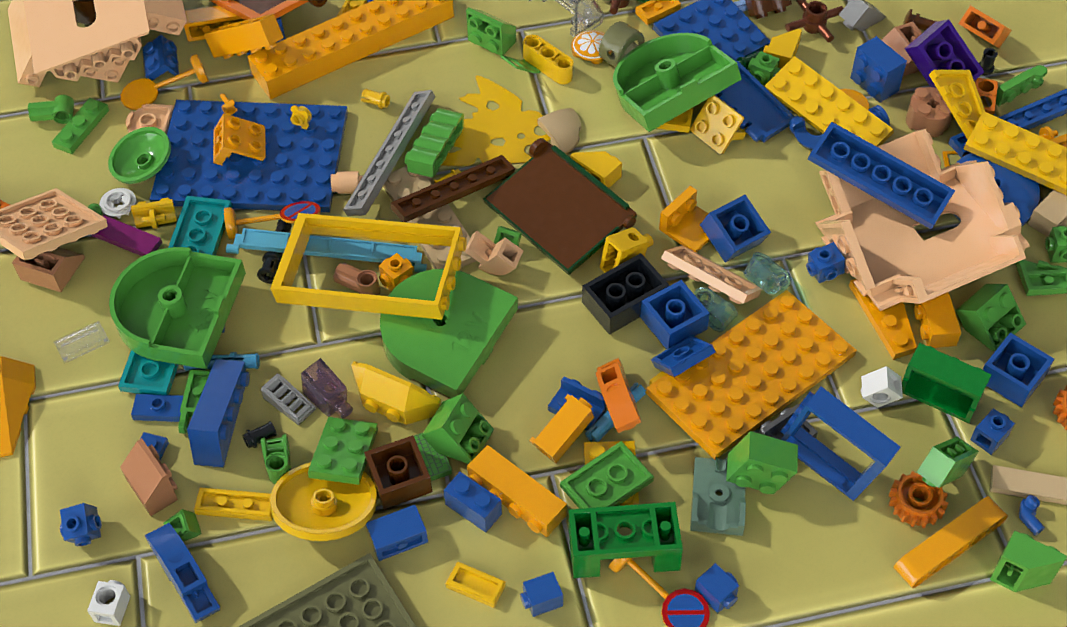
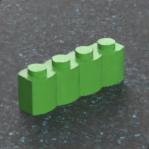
(434, 142)

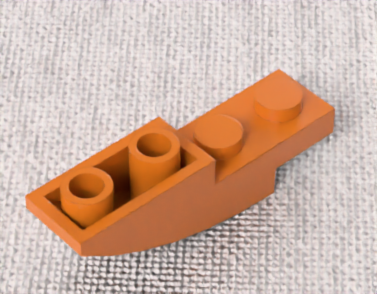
(618, 395)

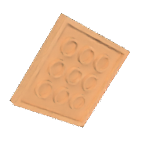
(46, 223)

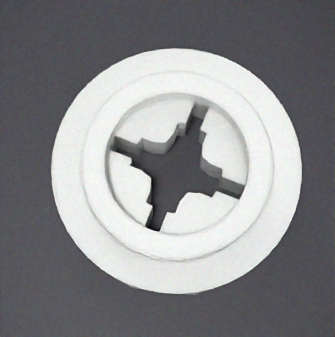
(116, 196)

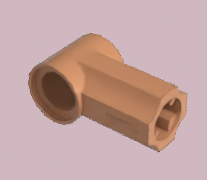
(360, 281)

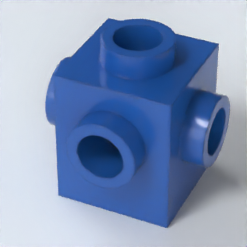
(825, 263)
(80, 524)

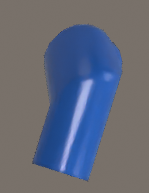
(1027, 514)

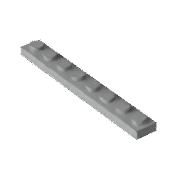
(389, 154)

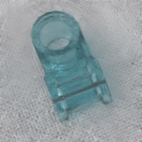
(767, 274)
(720, 310)

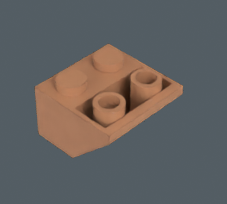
(899, 39)
(50, 268)
(149, 478)

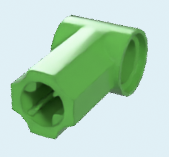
(58, 110)

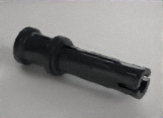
(268, 265)

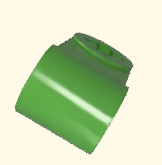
(276, 455)

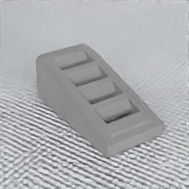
(276, 388)

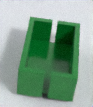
(944, 382)

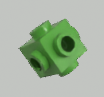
(764, 67)
(1057, 244)

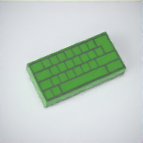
(435, 463)

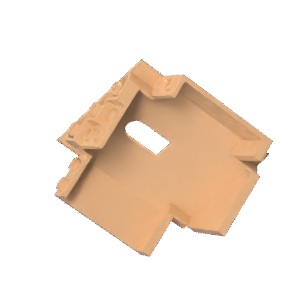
(50, 40)
(891, 256)

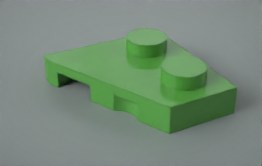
(1042, 278)

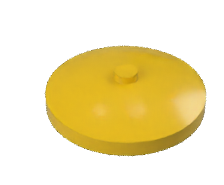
(319, 507)

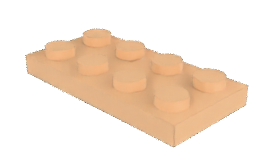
(714, 275)

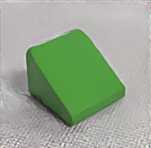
(185, 524)

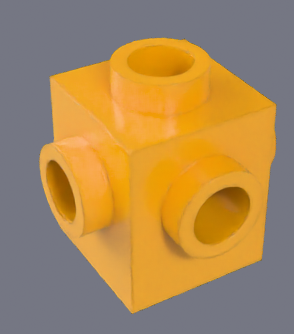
(394, 271)

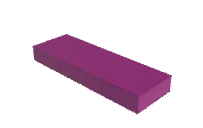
(128, 237)

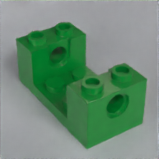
(596, 536)

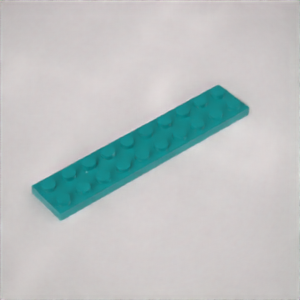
(197, 228)

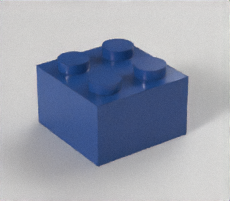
(878, 69)
(735, 228)
(674, 314)
(1017, 369)

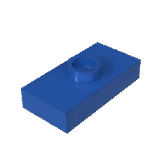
(157, 407)

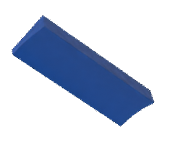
(881, 175)

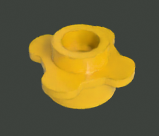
(300, 116)

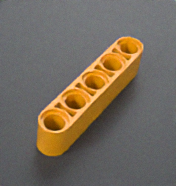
(950, 542)

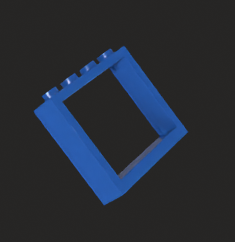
(852, 428)

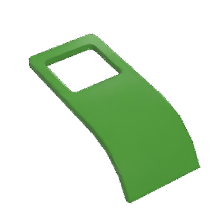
(523, 65)

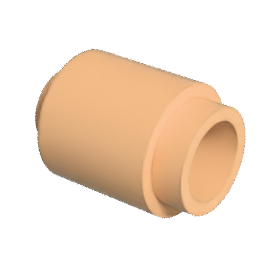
(345, 181)

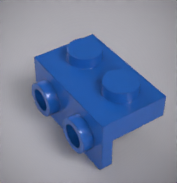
(160, 57)

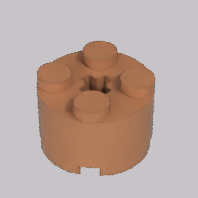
(928, 112)

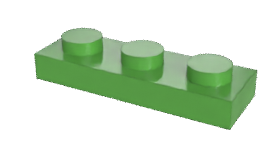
(80, 126)

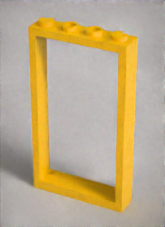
(367, 229)

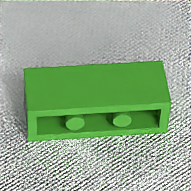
(947, 462)

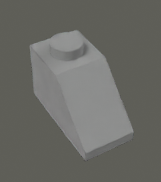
(860, 15)

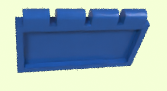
(760, 109)

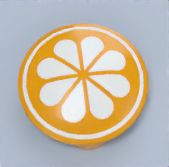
(586, 46)

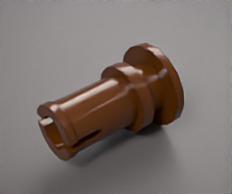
(921, 22)

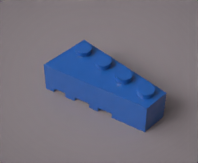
(217, 413)

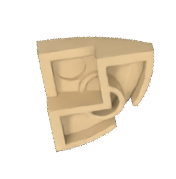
(562, 128)

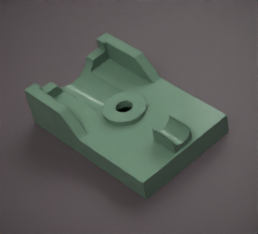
(712, 512)

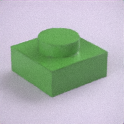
(512, 235)

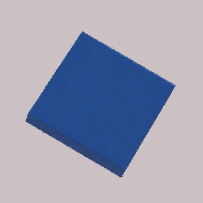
(683, 355)

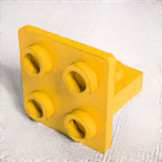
(718, 124)

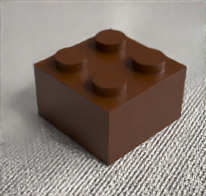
(398, 472)

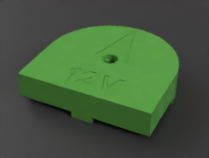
(671, 77)
(175, 304)
(452, 349)

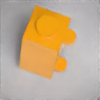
(564, 428)

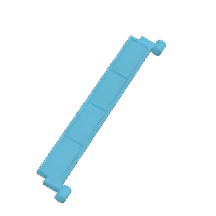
(327, 247)

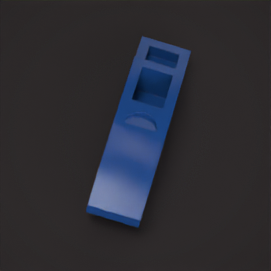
(183, 572)

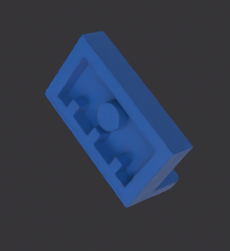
(575, 388)

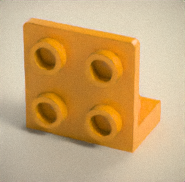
(238, 137)
(683, 219)

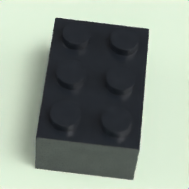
(618, 294)

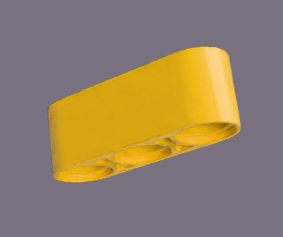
(548, 59)

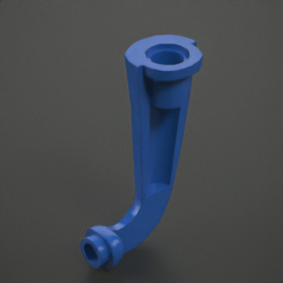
(809, 141)

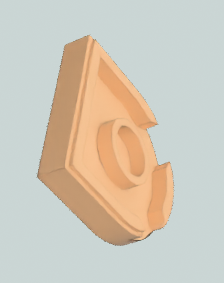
(150, 116)

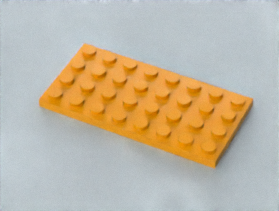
(752, 374)

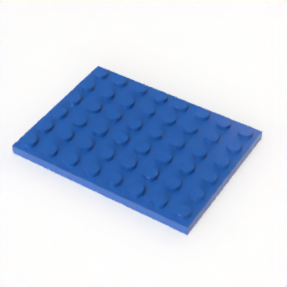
(295, 163)

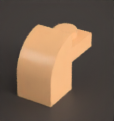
(493, 258)

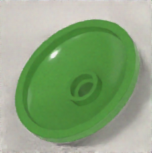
(139, 155)

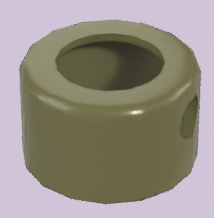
(621, 40)

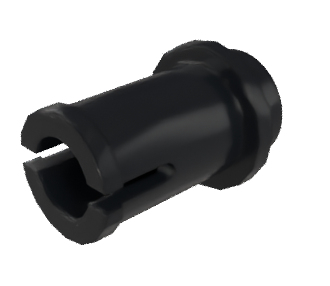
(988, 60)
(254, 436)

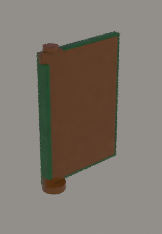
(560, 206)

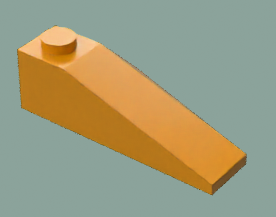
(16, 387)

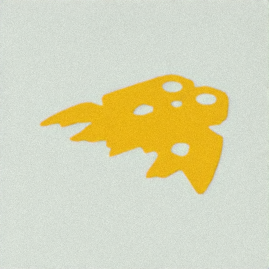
(490, 124)

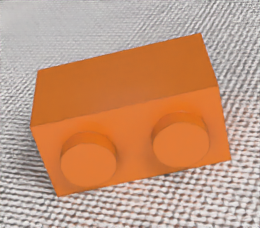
(985, 27)

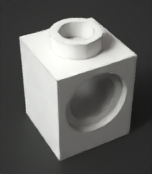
(881, 387)
(114, 611)

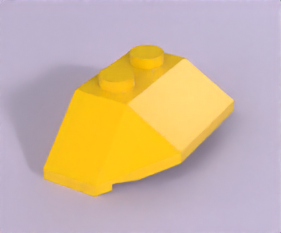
(393, 396)

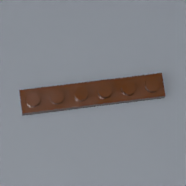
(452, 188)

